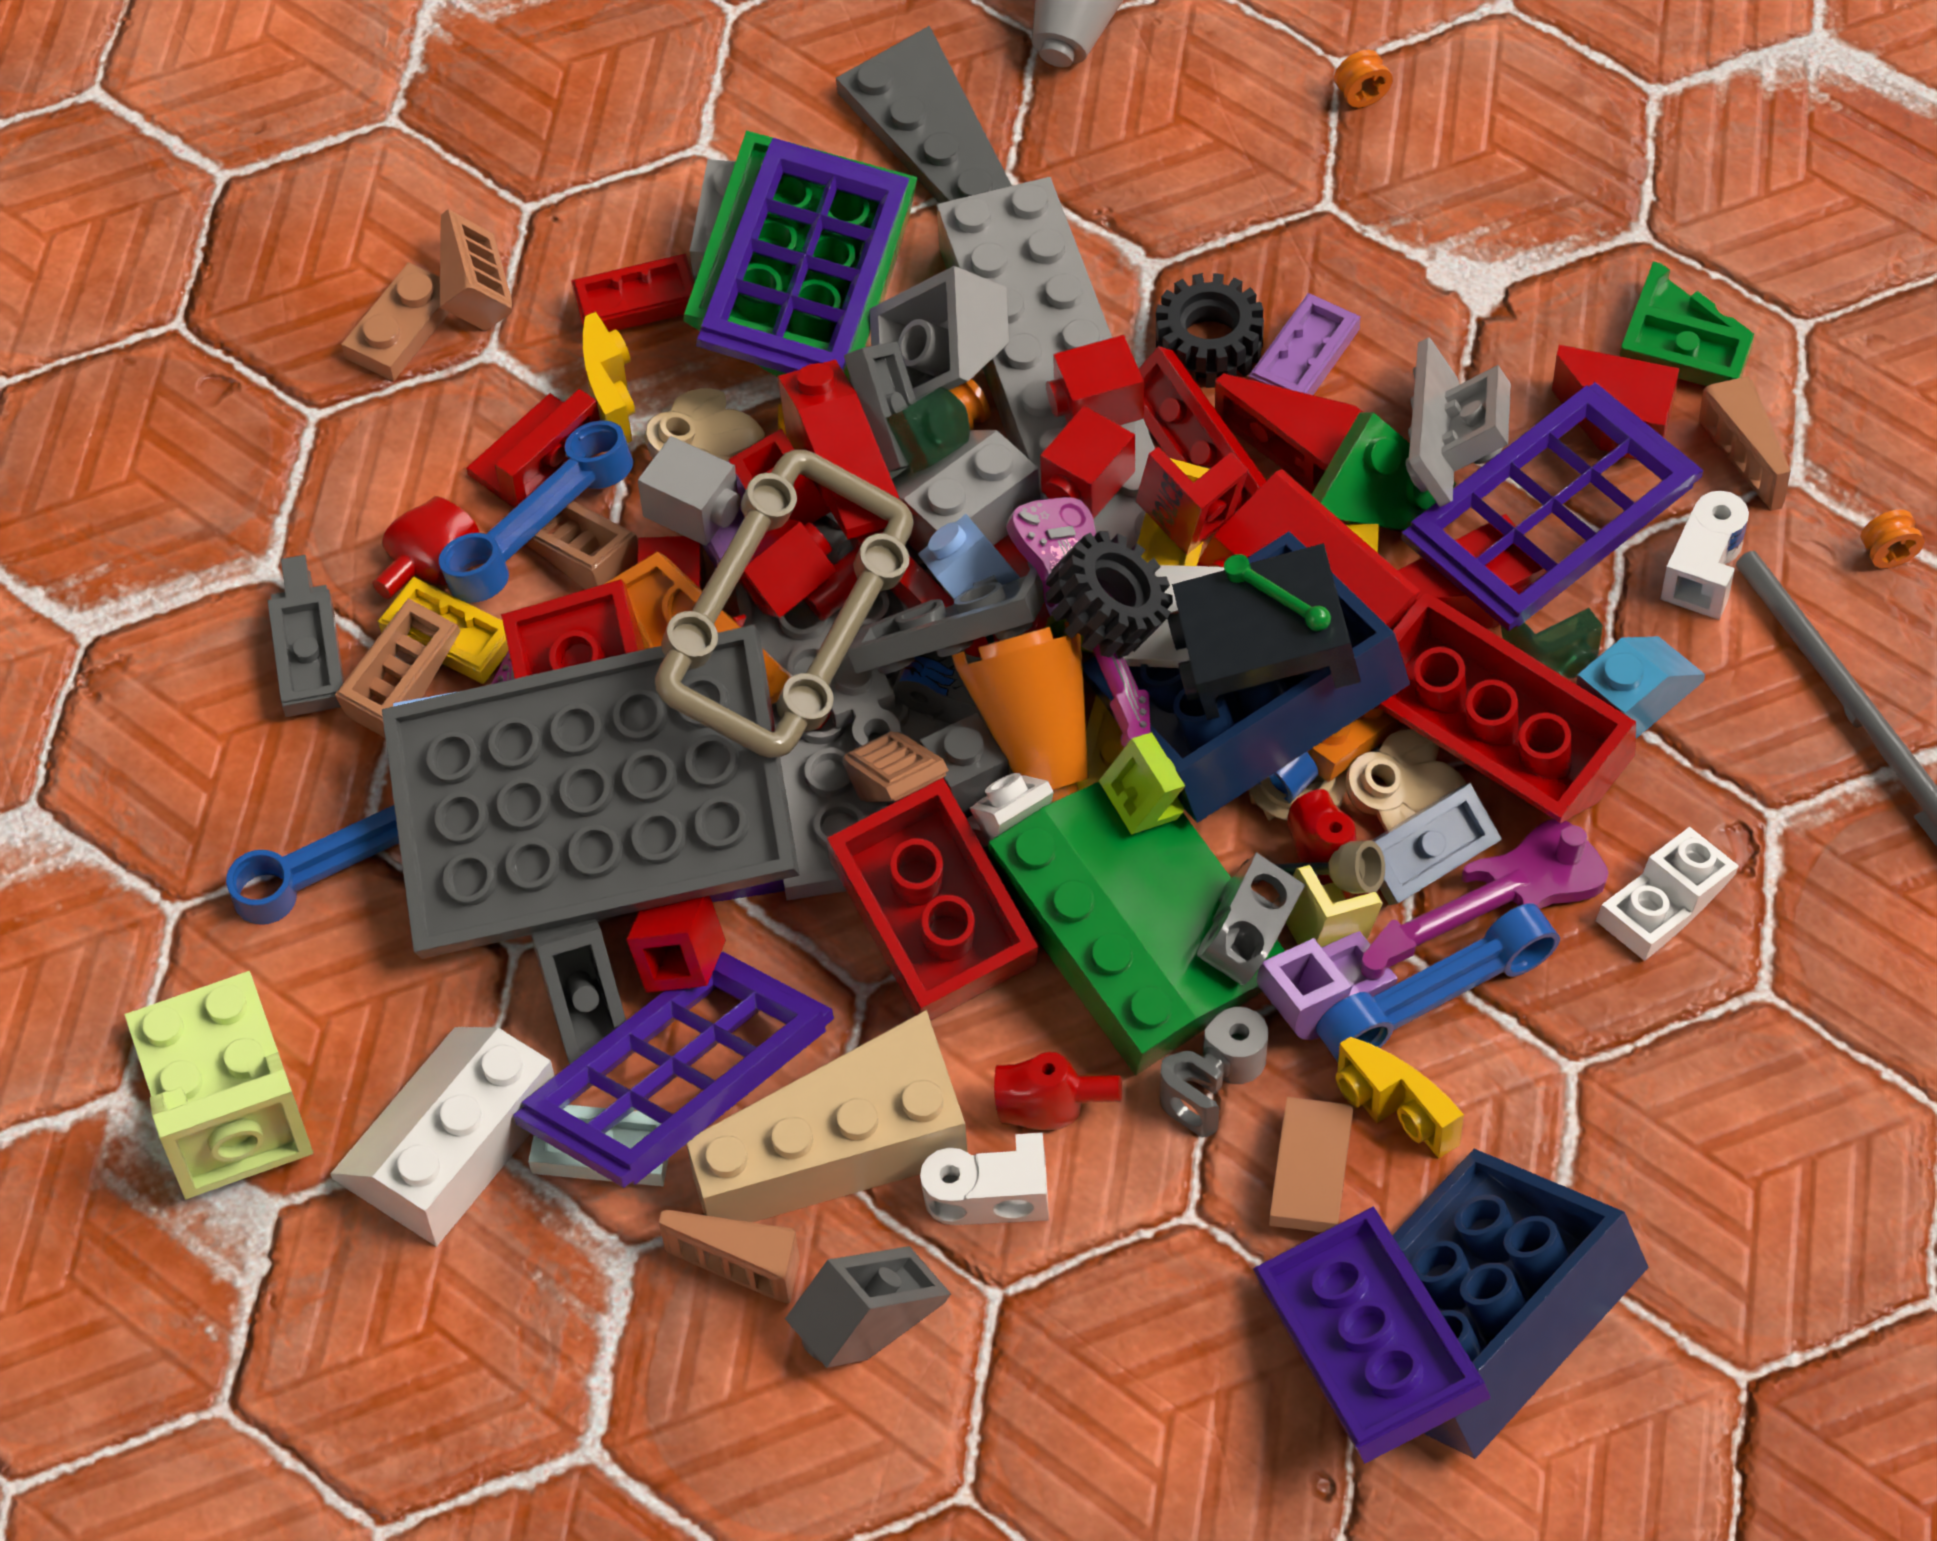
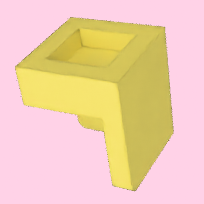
(1325, 913)

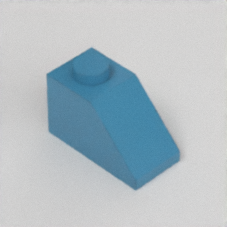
(1641, 678)

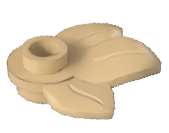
(705, 423)
(1410, 772)

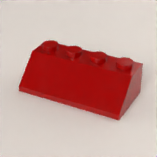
(1507, 712)

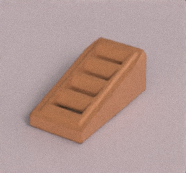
(471, 273)
(1743, 432)
(581, 555)
(414, 680)
(892, 768)
(741, 1251)

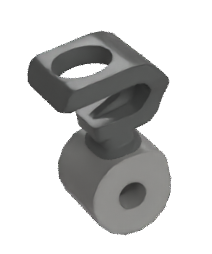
(1231, 1053)

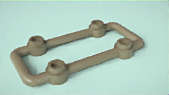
(805, 696)

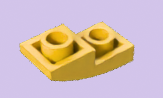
(604, 364)
(1390, 1085)

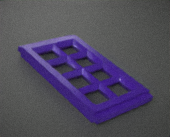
(834, 174)
(1486, 588)
(588, 1143)

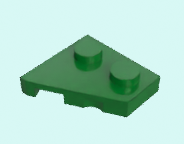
(1685, 333)
(1370, 478)

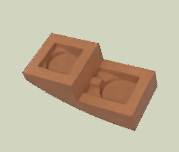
(1311, 1165)

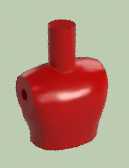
(417, 542)
(1319, 830)
(1048, 1092)

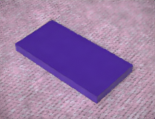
(1371, 1334)

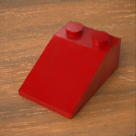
(572, 630)

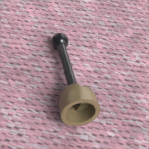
(1353, 867)

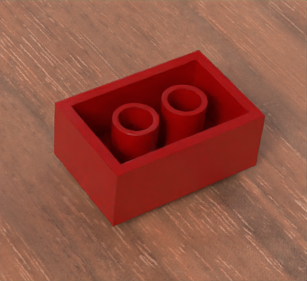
(932, 900)

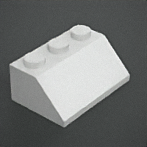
(446, 1131)

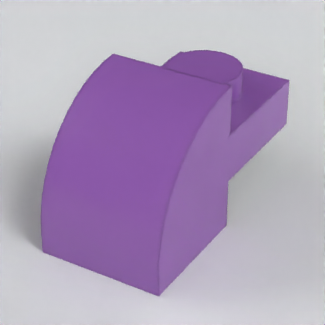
(1313, 979)

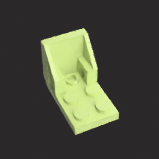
(217, 1085)

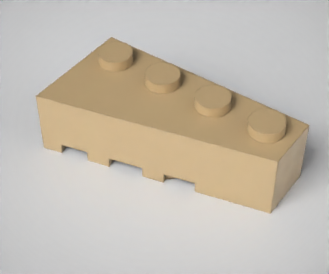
(833, 1130)

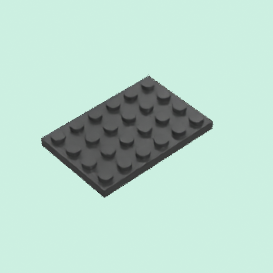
(582, 797)

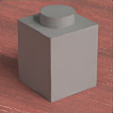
(689, 491)

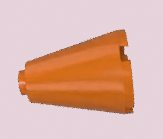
(1033, 704)

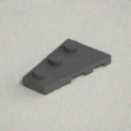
(931, 627)

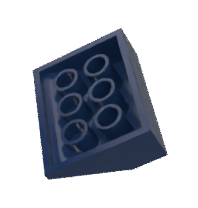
(1264, 723)
(1517, 1278)

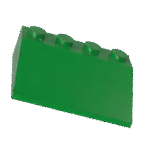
(792, 235)
(1123, 919)

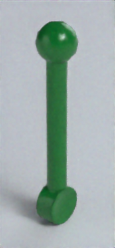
(1239, 570)

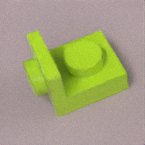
(1143, 785)

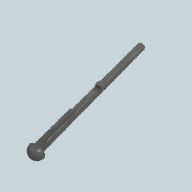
(1856, 703)

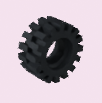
(1213, 303)
(1108, 565)

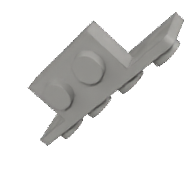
(1453, 421)

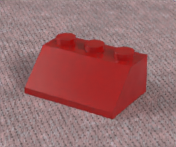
(1286, 506)

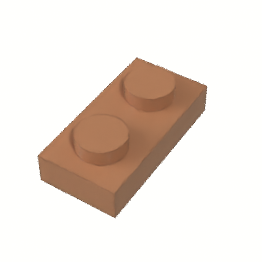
(397, 323)

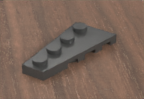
(924, 118)

